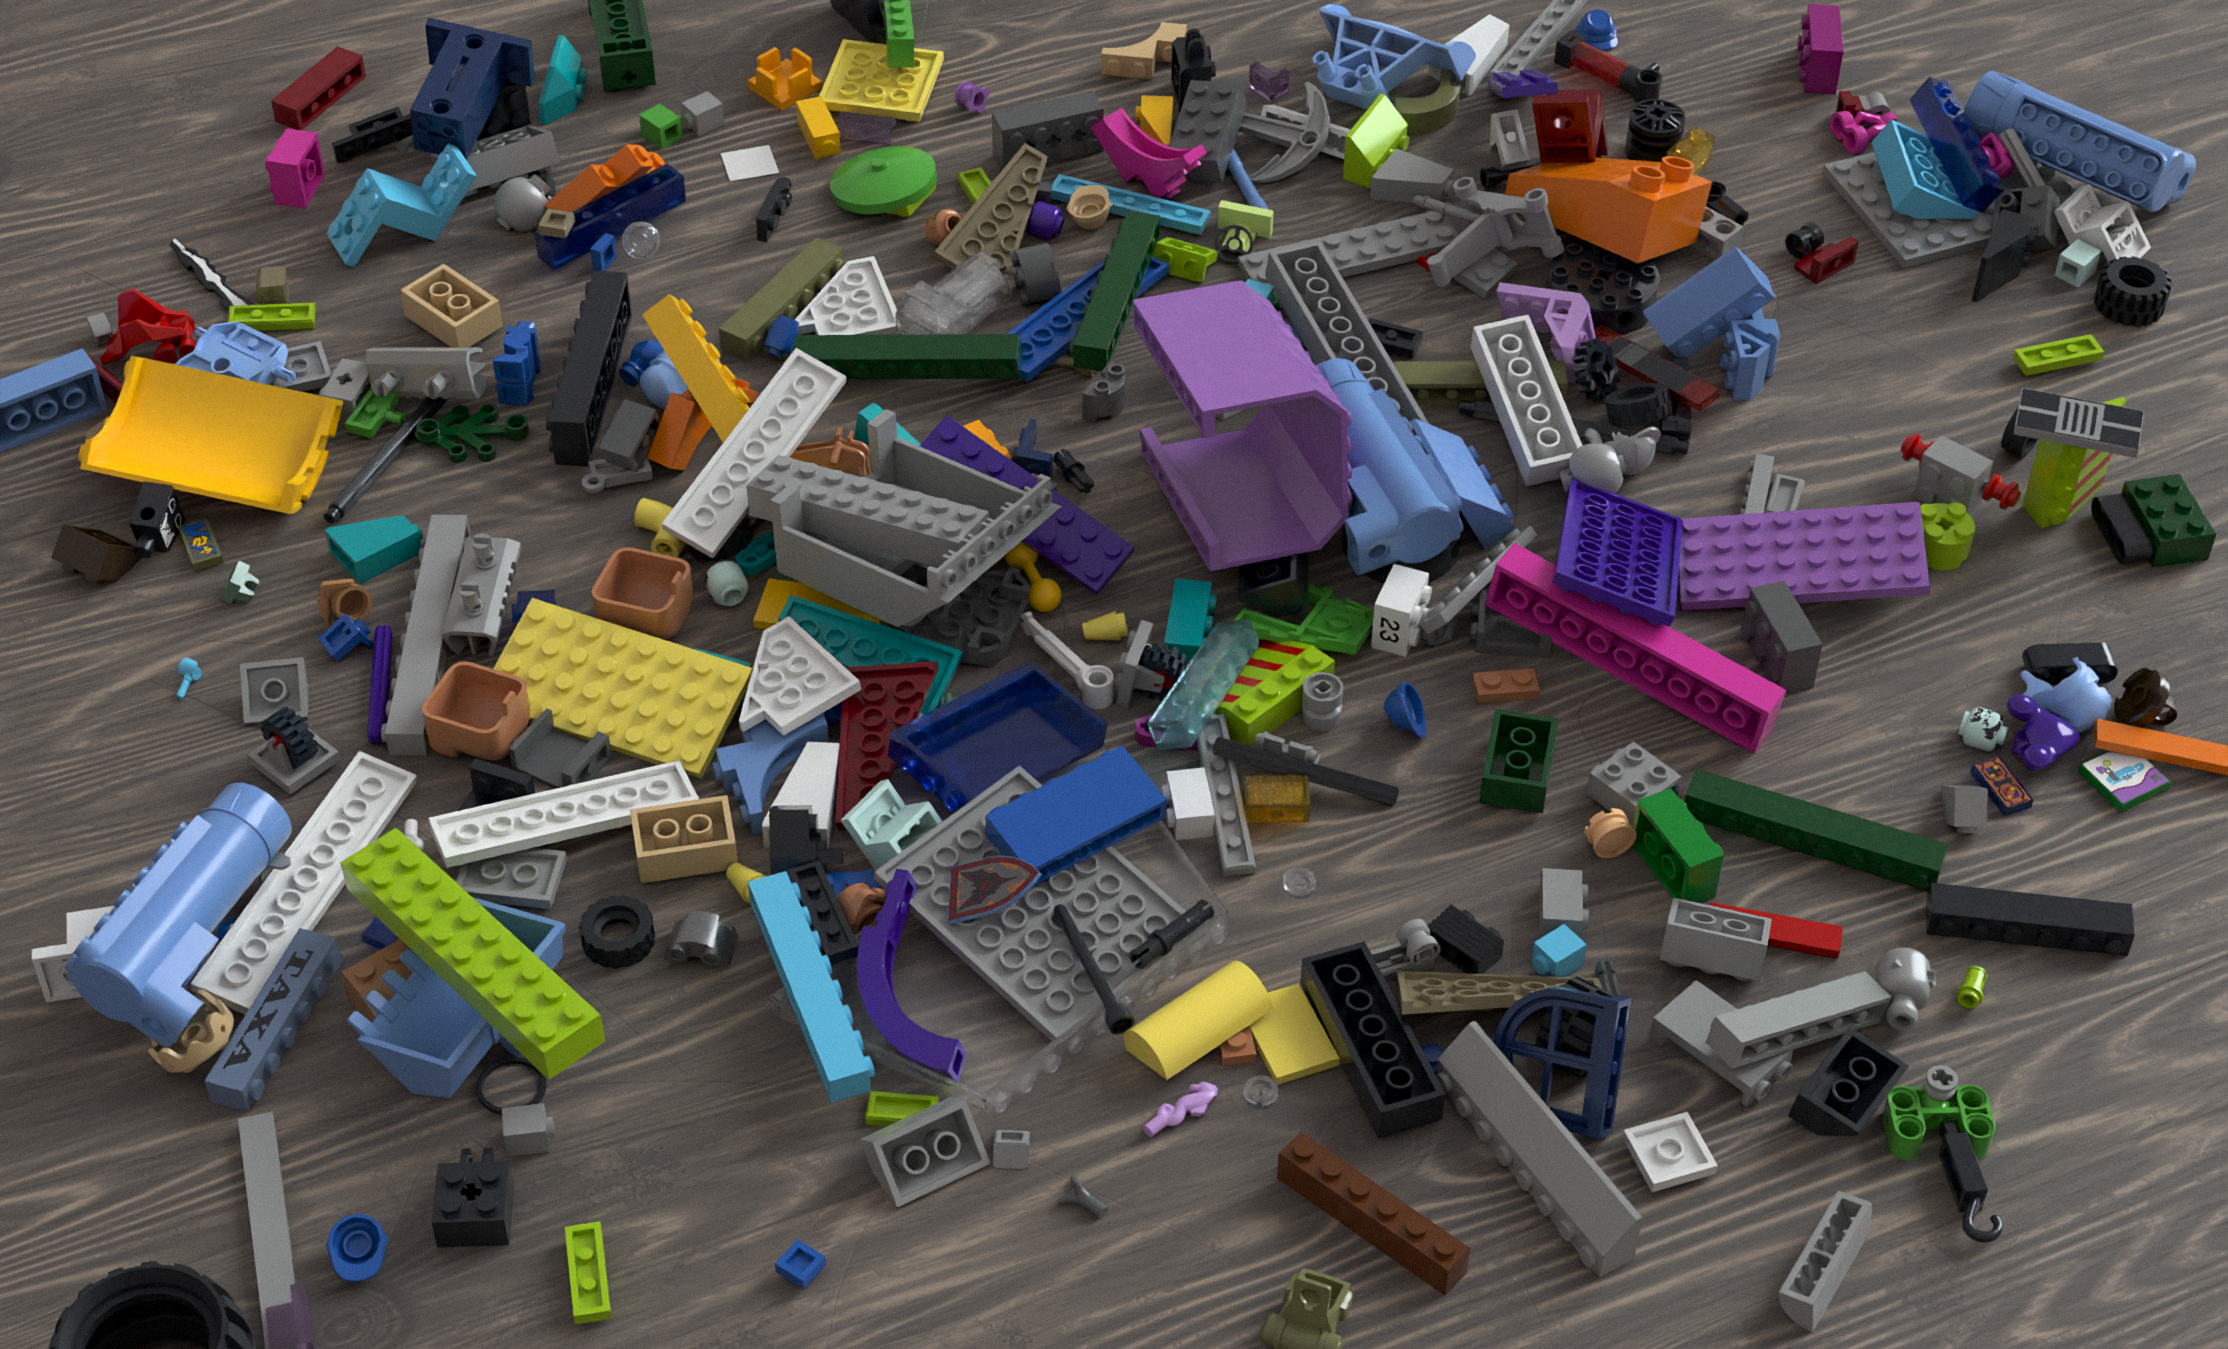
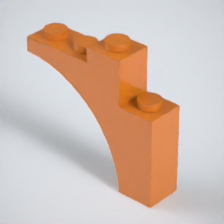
(598, 180)
(684, 427)

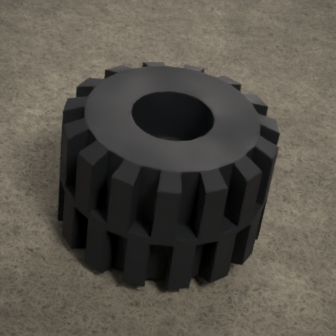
(1575, 1027)

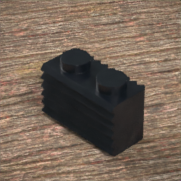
(1466, 941)

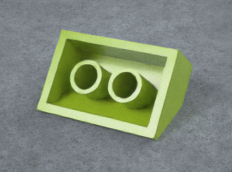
(1373, 141)

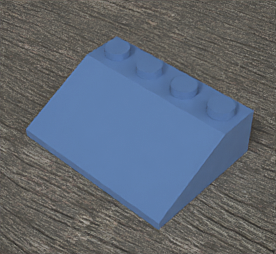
(1459, 465)

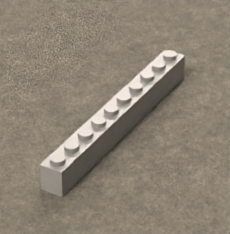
(422, 645)

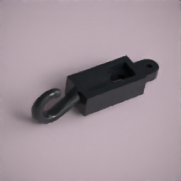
(1966, 1181)

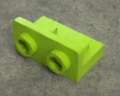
(1184, 258)

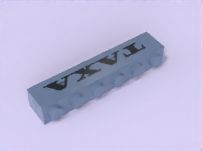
(273, 1020)

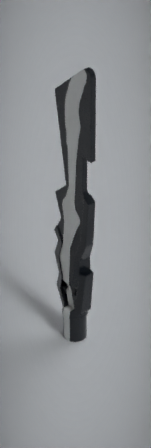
(207, 275)

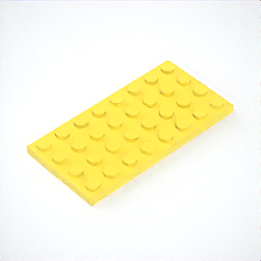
(634, 687)

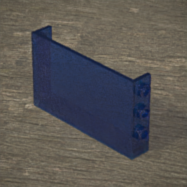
(994, 729)

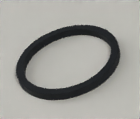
(505, 1061)

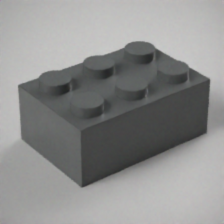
(1781, 637)

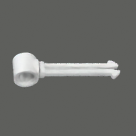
(1094, 681)

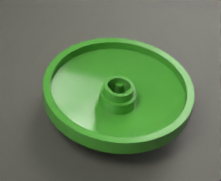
(883, 180)

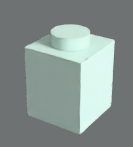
(2077, 263)

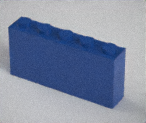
(1077, 814)

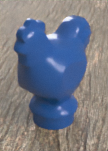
(639, 361)

